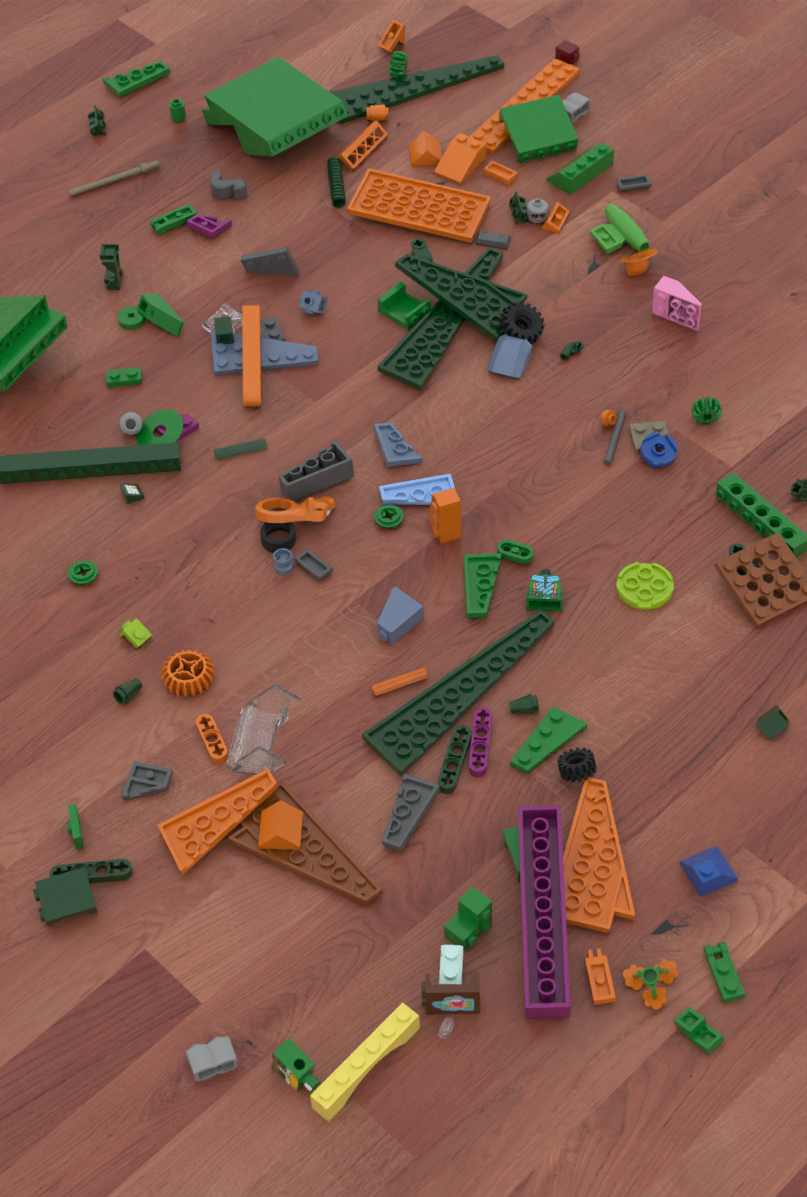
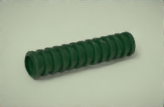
(336, 182)

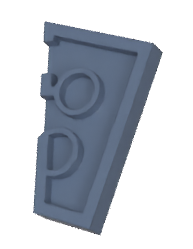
(393, 446)

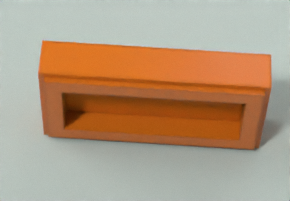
(500, 173)

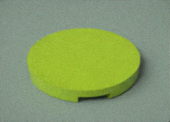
(645, 585)

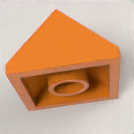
(425, 150)
(280, 827)

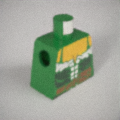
(294, 1066)

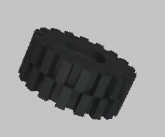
(524, 315)

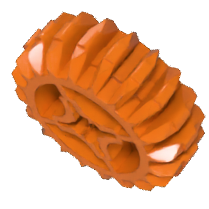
(187, 672)

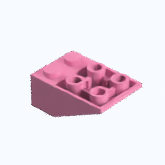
(676, 303)

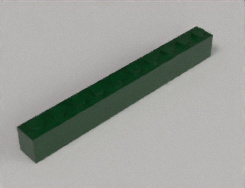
(90, 463)

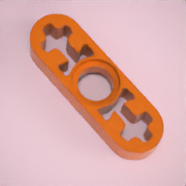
(211, 746)

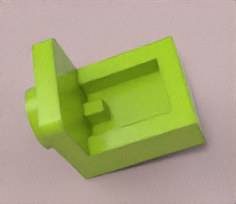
(135, 632)

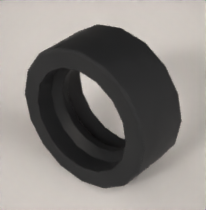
(273, 545)

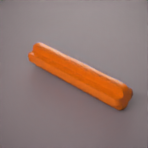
(399, 681)

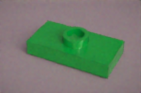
(74, 826)

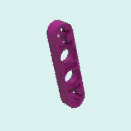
(483, 742)

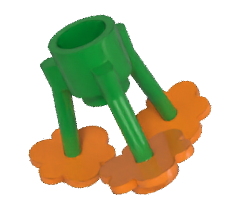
(650, 977)

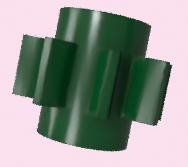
(799, 490)

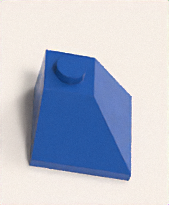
(708, 871)

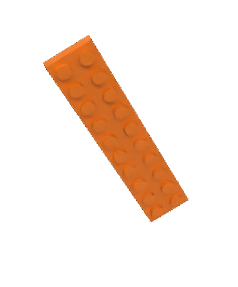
(546, 83)

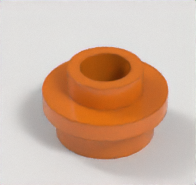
(608, 417)

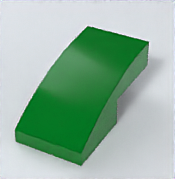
(697, 1030)

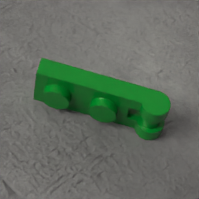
(172, 219)
(724, 972)

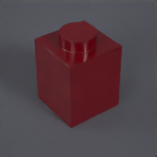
(567, 52)

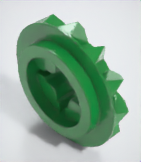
(393, 512)
(88, 568)

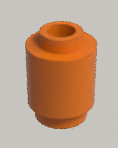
(377, 112)

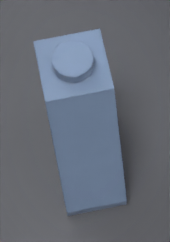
(398, 616)

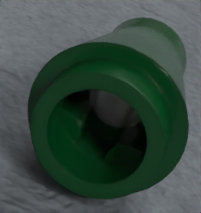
(126, 691)
(526, 704)

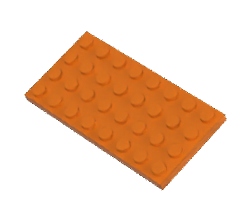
(419, 205)

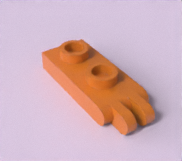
(599, 978)

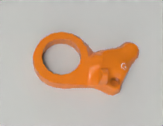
(310, 510)

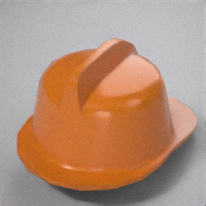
(638, 262)

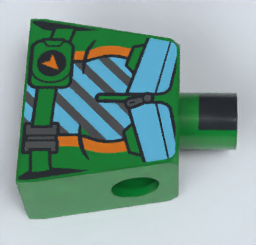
(544, 592)

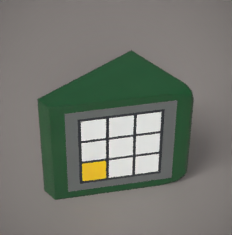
(131, 492)

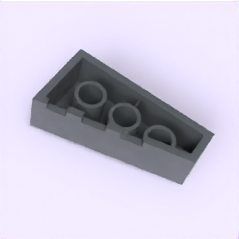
(317, 473)

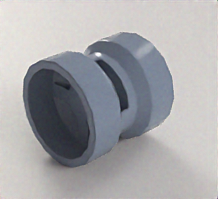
(283, 561)

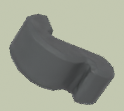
(226, 188)

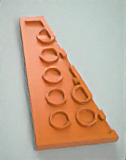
(207, 823)

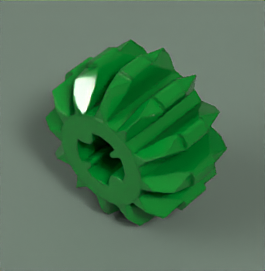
(398, 64)
(706, 410)

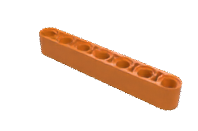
(251, 355)

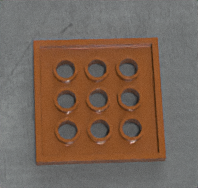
(764, 591)

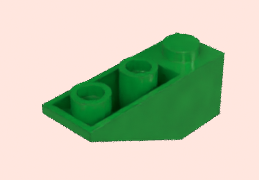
(159, 312)

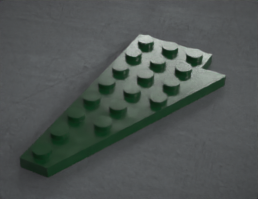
(469, 296)

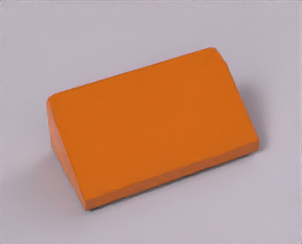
(556, 218)

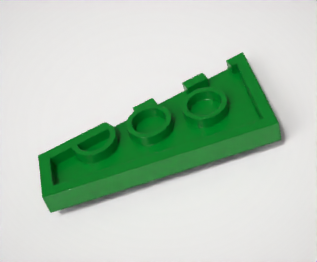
(546, 739)

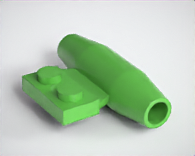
(620, 230)

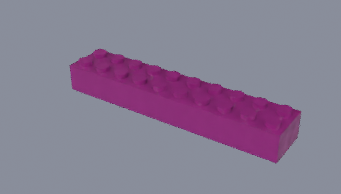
(543, 912)

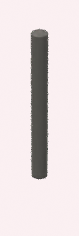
(614, 438)

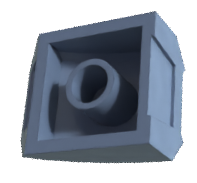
(510, 356)

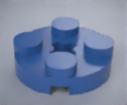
(654, 458)

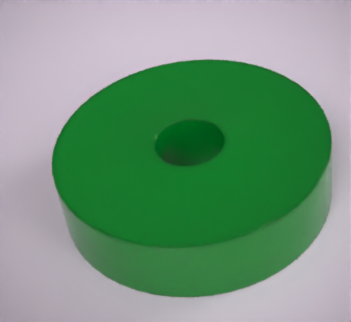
(130, 318)

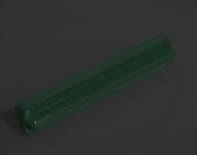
(240, 448)

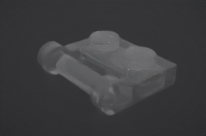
(236, 317)

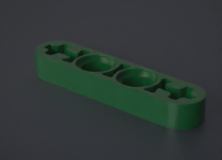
(457, 759)
(92, 867)

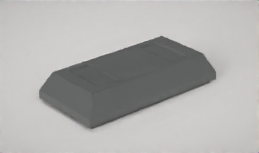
(633, 183)
(493, 239)
(313, 564)

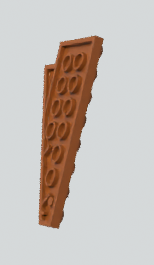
(320, 854)

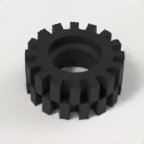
(577, 764)

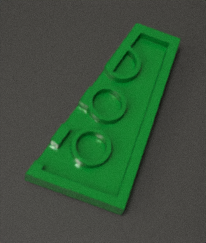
(136, 78)
(480, 580)

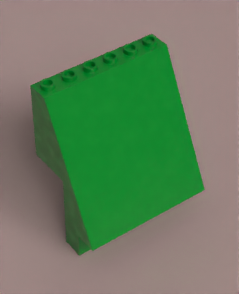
(273, 108)
(25, 333)

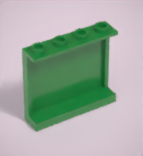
(539, 128)

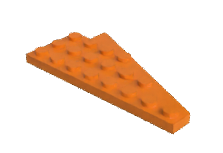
(594, 864)

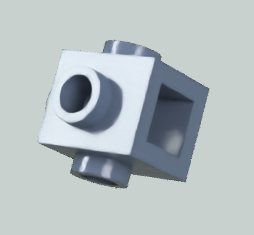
(313, 302)

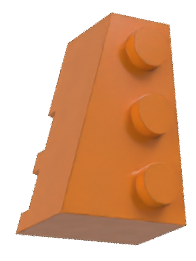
(445, 515)

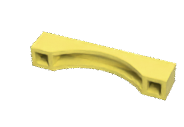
(337, 1088)

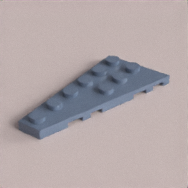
(274, 355)

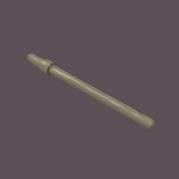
(143, 168)

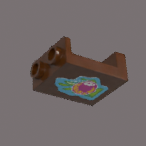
(451, 998)

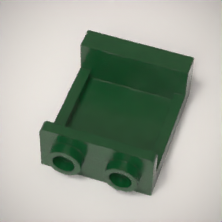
(64, 896)

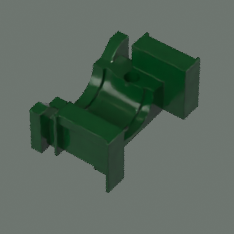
(110, 259)

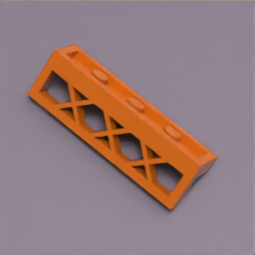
(361, 138)

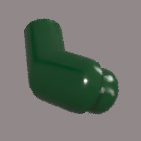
(571, 348)

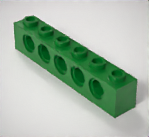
(760, 513)

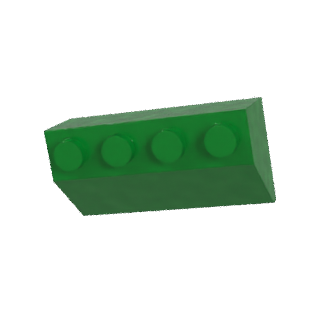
(583, 168)

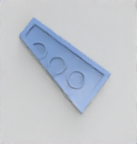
(415, 491)

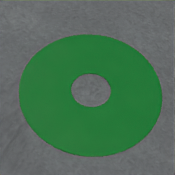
(166, 417)

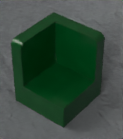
(224, 330)
(773, 722)

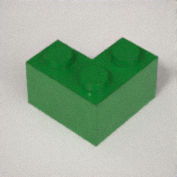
(471, 920)

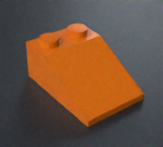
(461, 158)

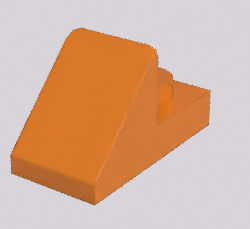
(394, 34)

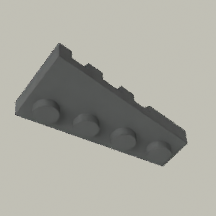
(412, 804)

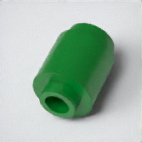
(177, 110)

